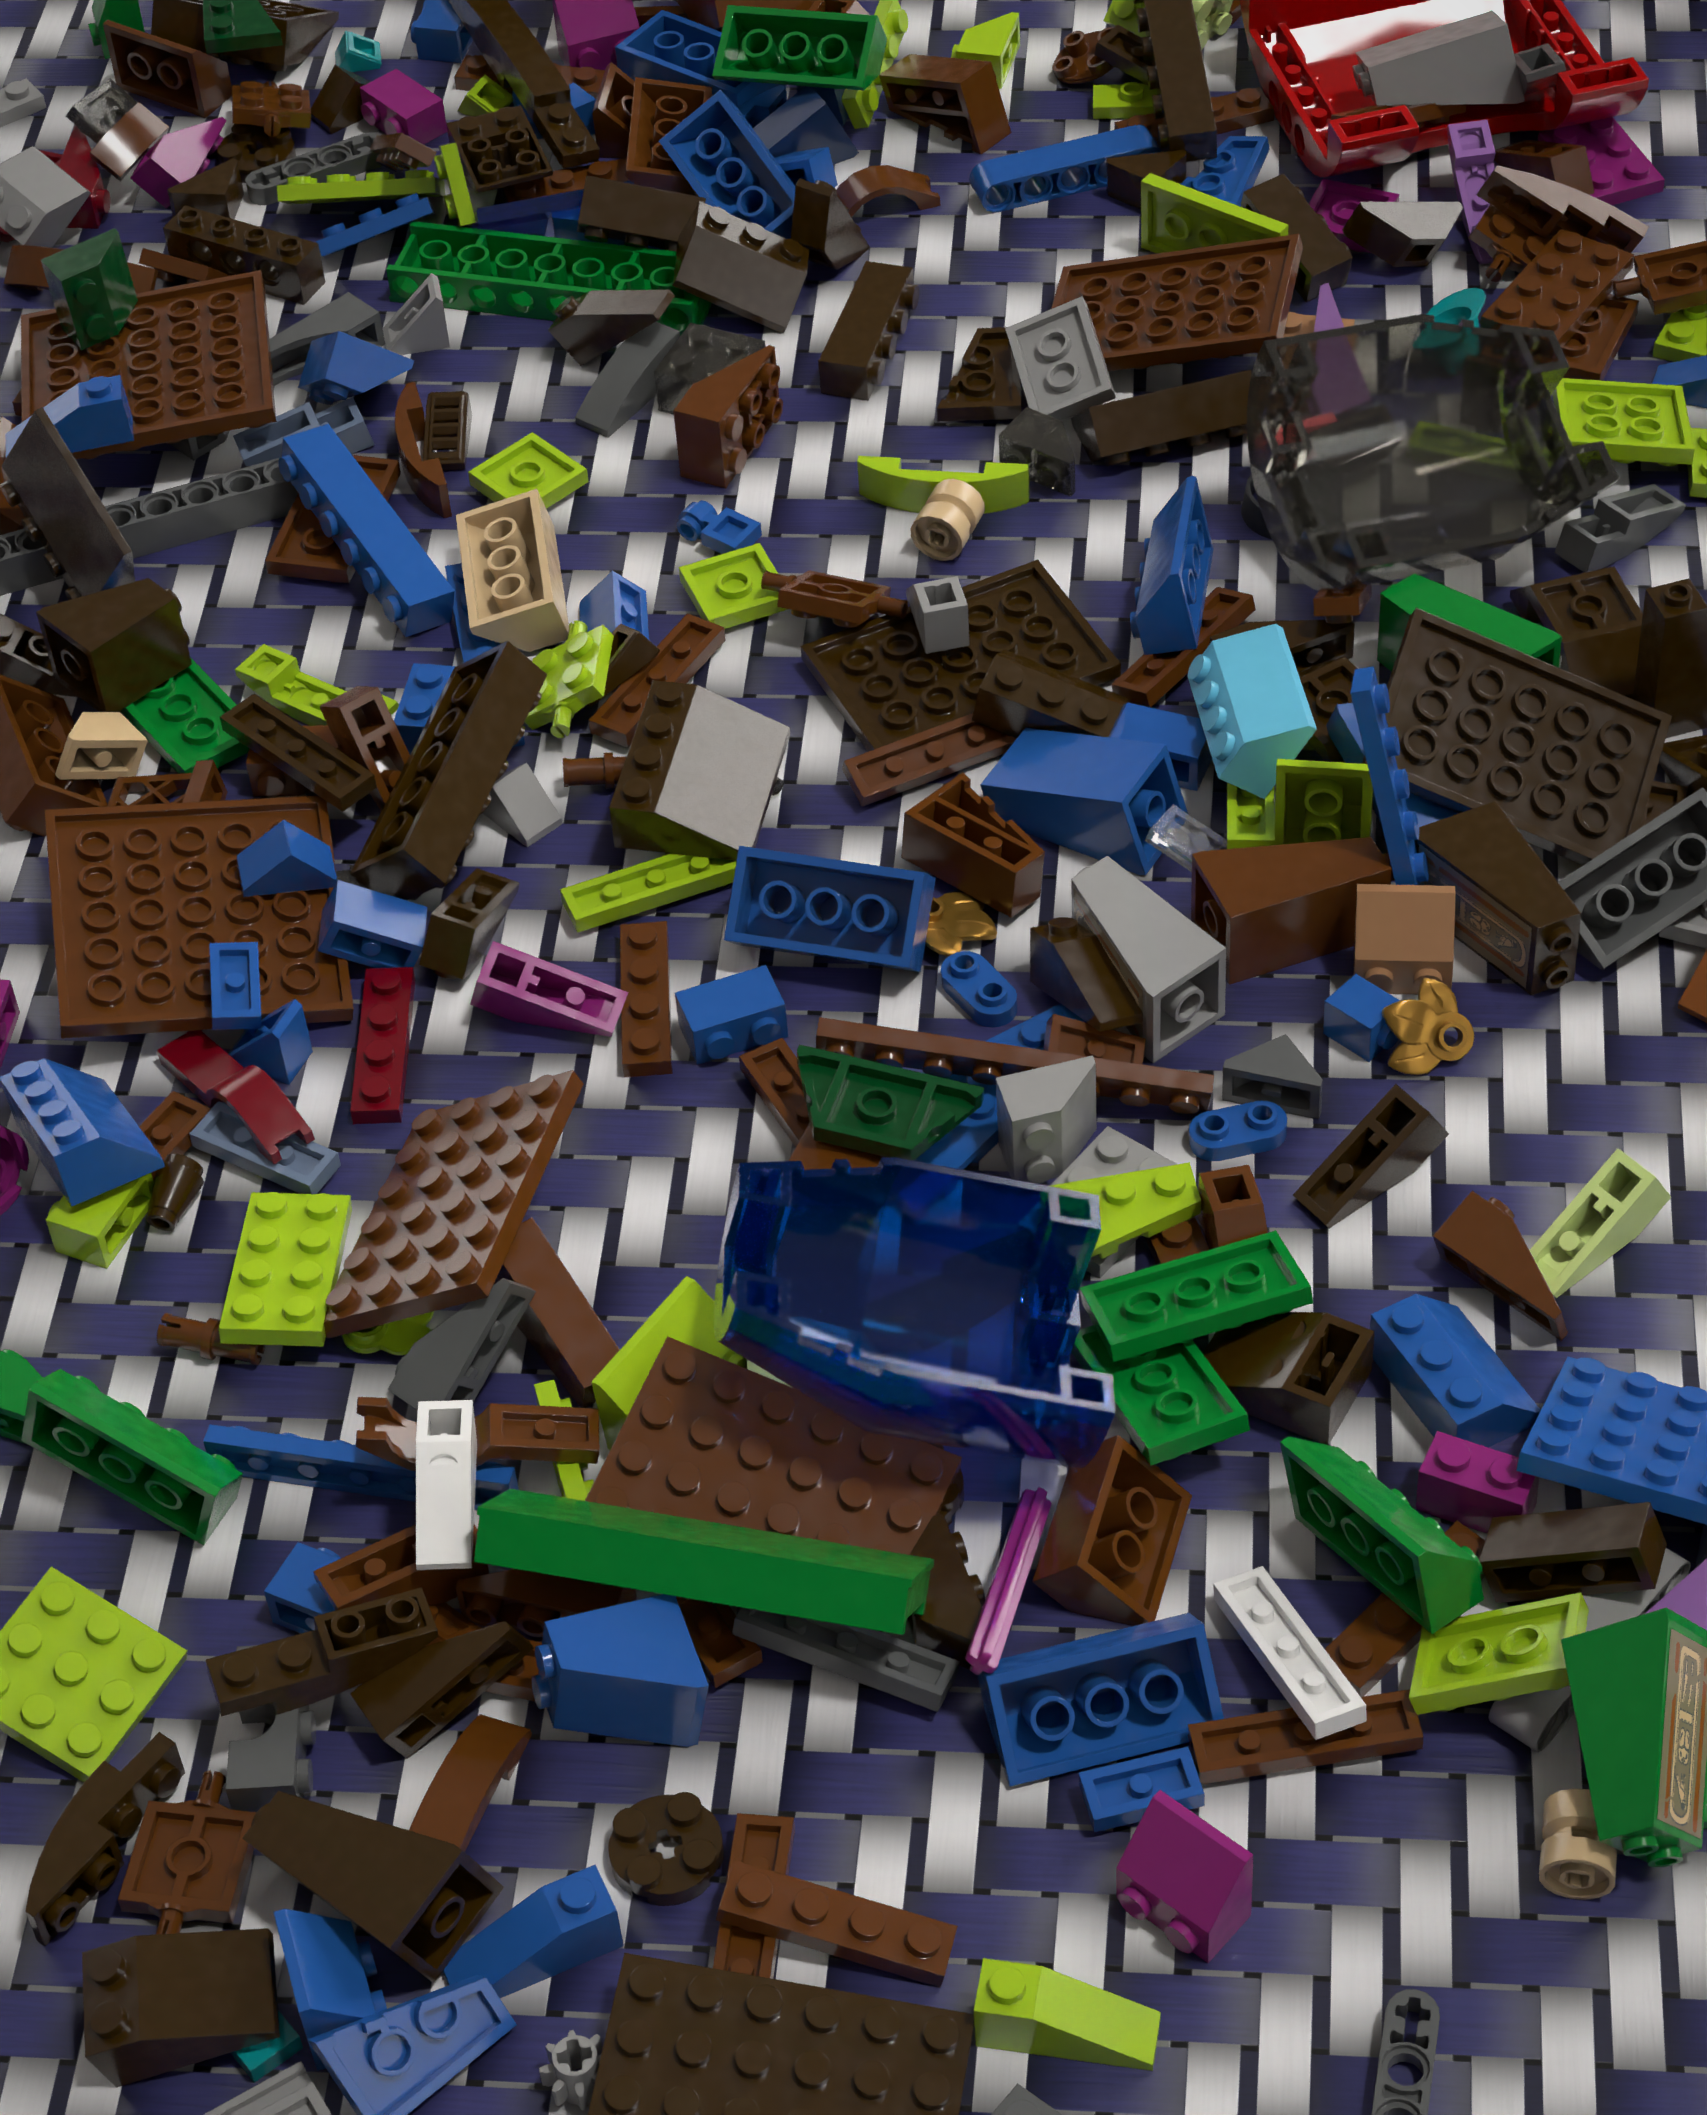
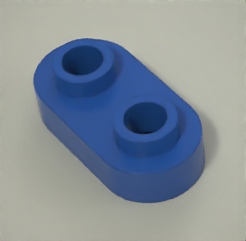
(971, 982)
(1238, 1131)

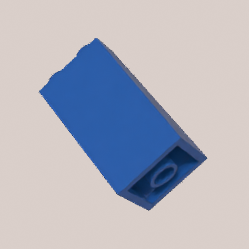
(1086, 793)

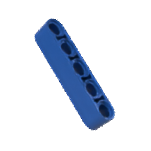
(1056, 168)

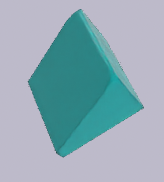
(358, 53)

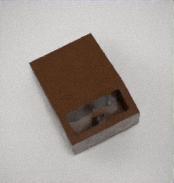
(727, 418)

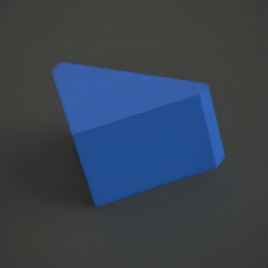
(285, 862)
(278, 1046)

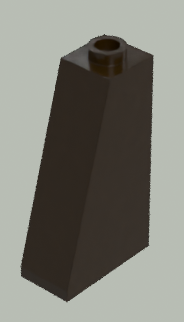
(1674, 656)

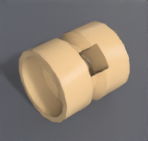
(947, 519)
(1572, 1856)

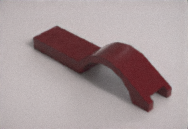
(246, 1090)

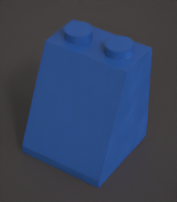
(623, 1673)

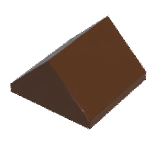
(613, 113)

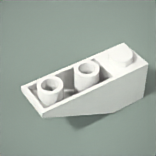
(445, 1484)

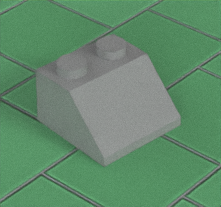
(37, 198)
(1046, 1118)

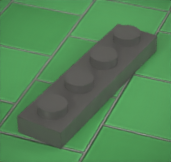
(855, 1654)

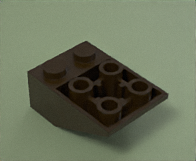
(498, 149)
(1295, 1369)

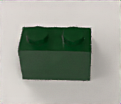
(91, 288)

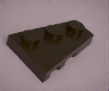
(986, 383)

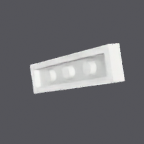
(1290, 1653)

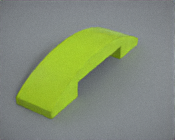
(884, 482)
(279, 681)

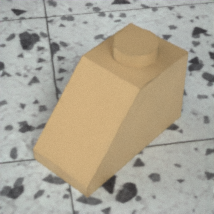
(101, 748)

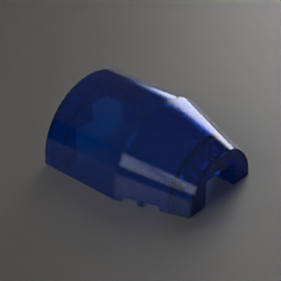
(918, 1302)

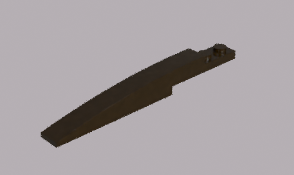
(526, 67)

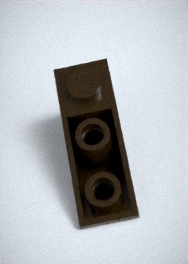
(26, 658)

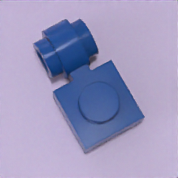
(718, 532)

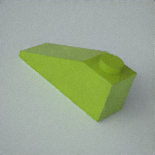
(1061, 2017)

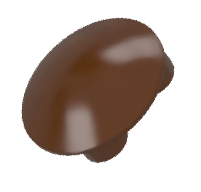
(1077, 60)

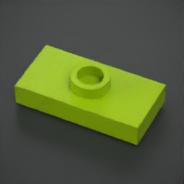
(1122, 100)

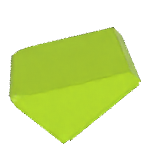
(485, 98)

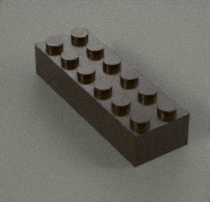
(450, 774)

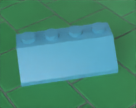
(1251, 706)

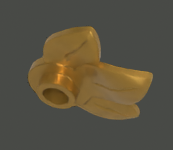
(957, 919)
(1422, 1028)

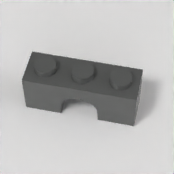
(273, 1760)

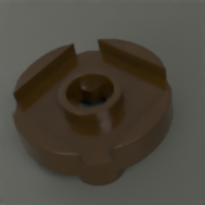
(255, 148)
(661, 1819)

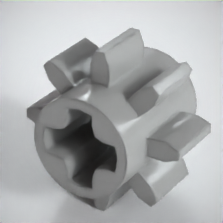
(568, 2055)

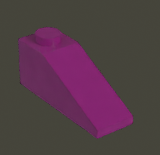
(545, 993)

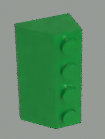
(800, 48)
(130, 1454)
(1381, 1534)

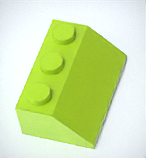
(684, 1316)

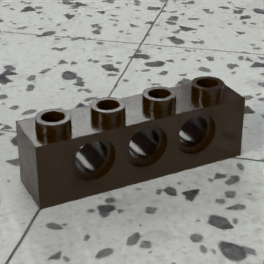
(287, 263)

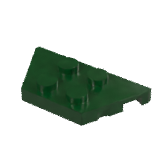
(880, 1105)

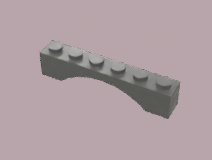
(291, 349)

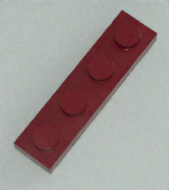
(383, 1046)

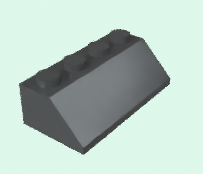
(1642, 882)

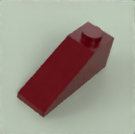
(81, 167)

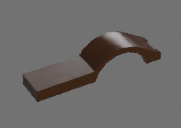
(884, 180)
(501, 1433)

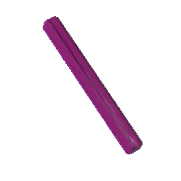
(1008, 1581)

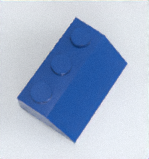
(1449, 1372)

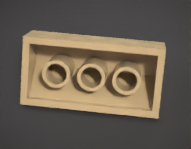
(513, 573)

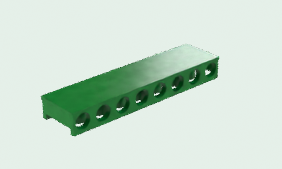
(532, 272)
(703, 1560)

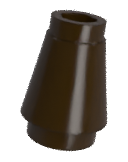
(174, 1191)

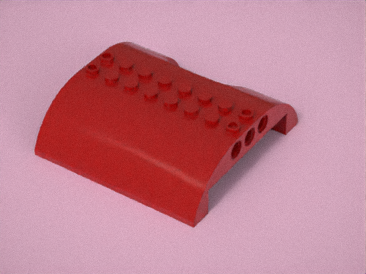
(1308, 54)

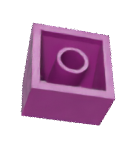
(592, 29)
(1185, 1878)

